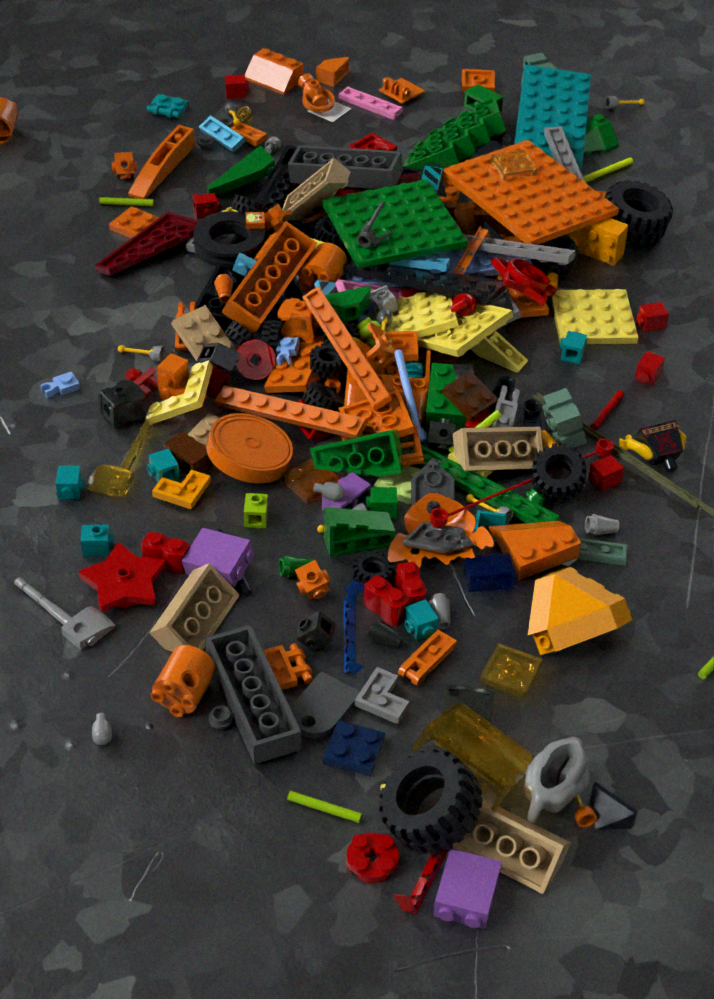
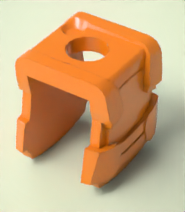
(299, 320)
(382, 348)

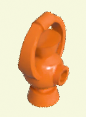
(315, 94)

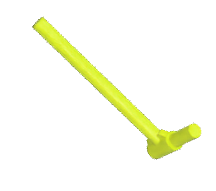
(608, 169)

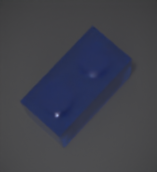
(489, 572)

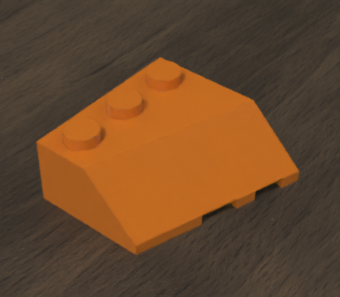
(537, 545)

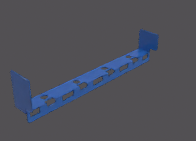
(353, 590)

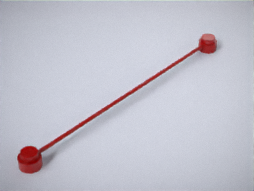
(439, 516)

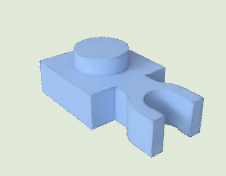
(286, 348)
(63, 384)

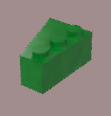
(438, 405)
(356, 530)

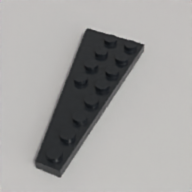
(449, 284)

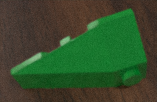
(369, 455)

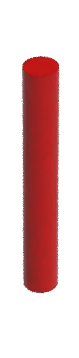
(607, 410)

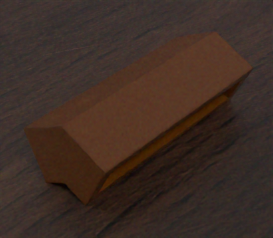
(465, 220)

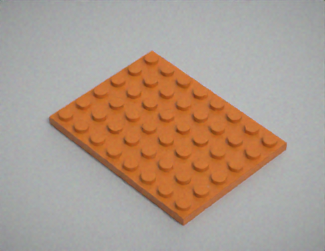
(531, 206)

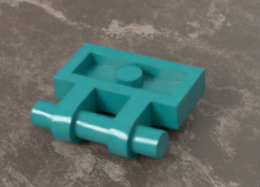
(168, 106)

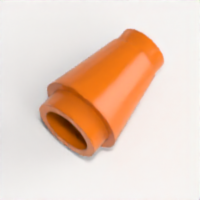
(224, 287)

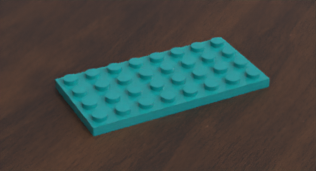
(553, 100)

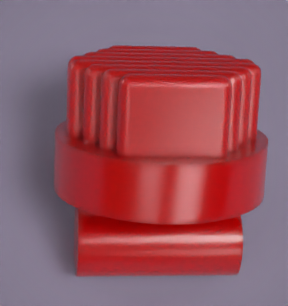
(463, 304)

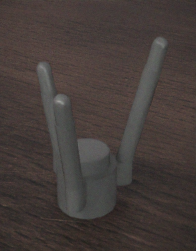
(368, 235)

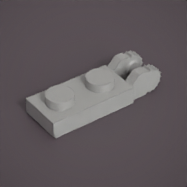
(506, 408)

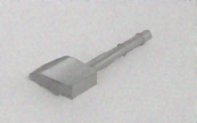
(82, 629)

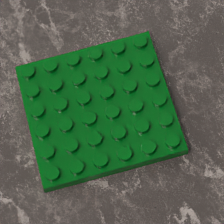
(410, 211)

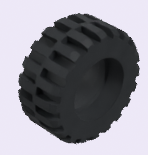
(643, 209)
(451, 815)

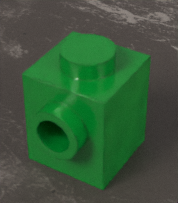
(383, 500)

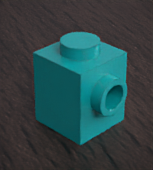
(573, 347)
(163, 465)
(69, 482)
(96, 540)
(420, 620)

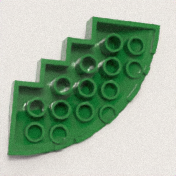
(459, 137)

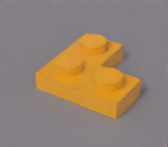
(184, 493)

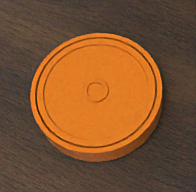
(249, 448)

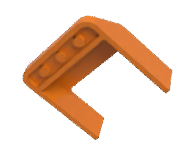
(419, 388)

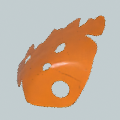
(419, 513)

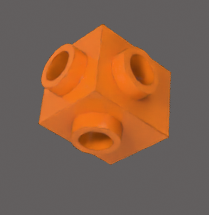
(124, 159)
(312, 580)

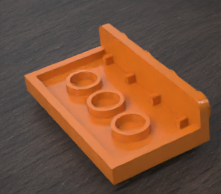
(297, 375)

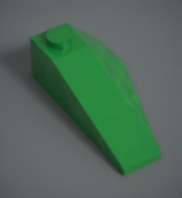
(599, 135)
(249, 169)

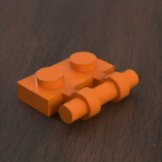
(282, 669)

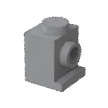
(383, 299)

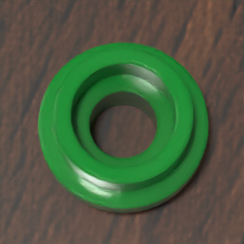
(535, 496)

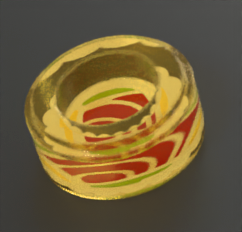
(244, 114)

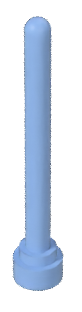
(409, 395)

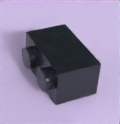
(219, 356)

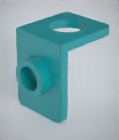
(488, 519)

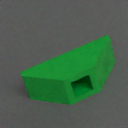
(350, 303)

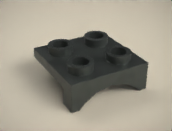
(476, 698)

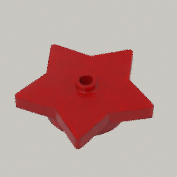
(525, 278)
(123, 579)

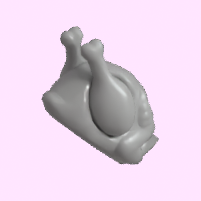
(556, 776)

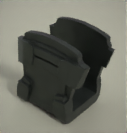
(121, 403)

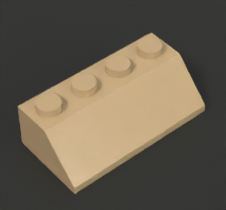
(317, 187)
(497, 448)
(195, 610)
(525, 849)

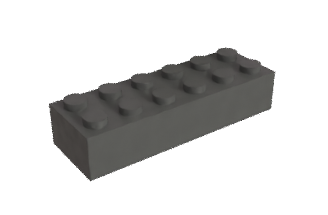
(367, 167)
(253, 695)

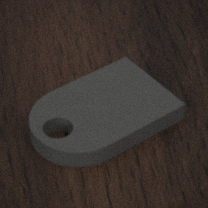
(323, 704)

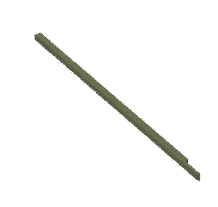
(643, 467)

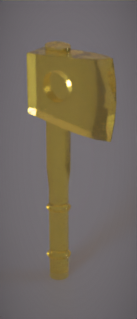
(117, 480)

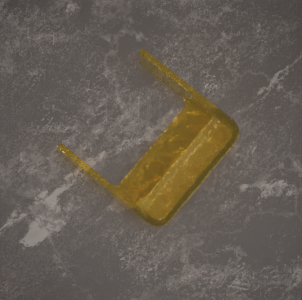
(480, 747)

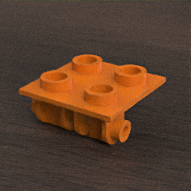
(400, 90)

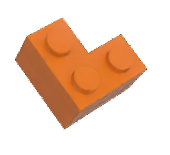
(172, 376)

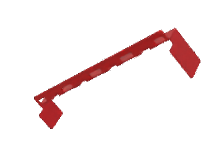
(407, 904)

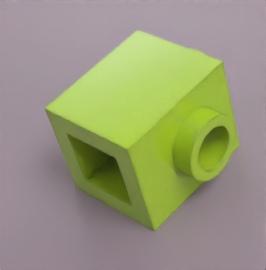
(255, 510)

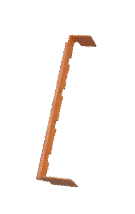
(481, 233)

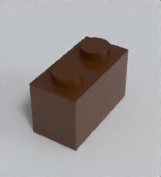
(188, 453)

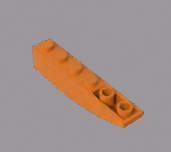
(163, 161)

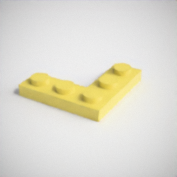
(190, 400)

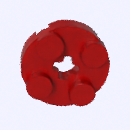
(264, 366)
(377, 844)

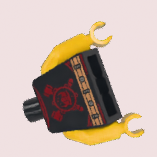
(657, 444)

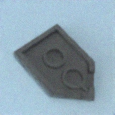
(432, 480)
(437, 539)

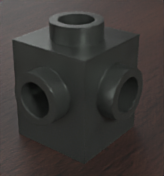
(435, 431)
(315, 631)

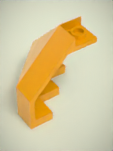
(573, 610)

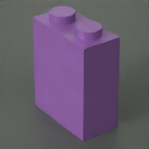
(223, 551)
(467, 889)

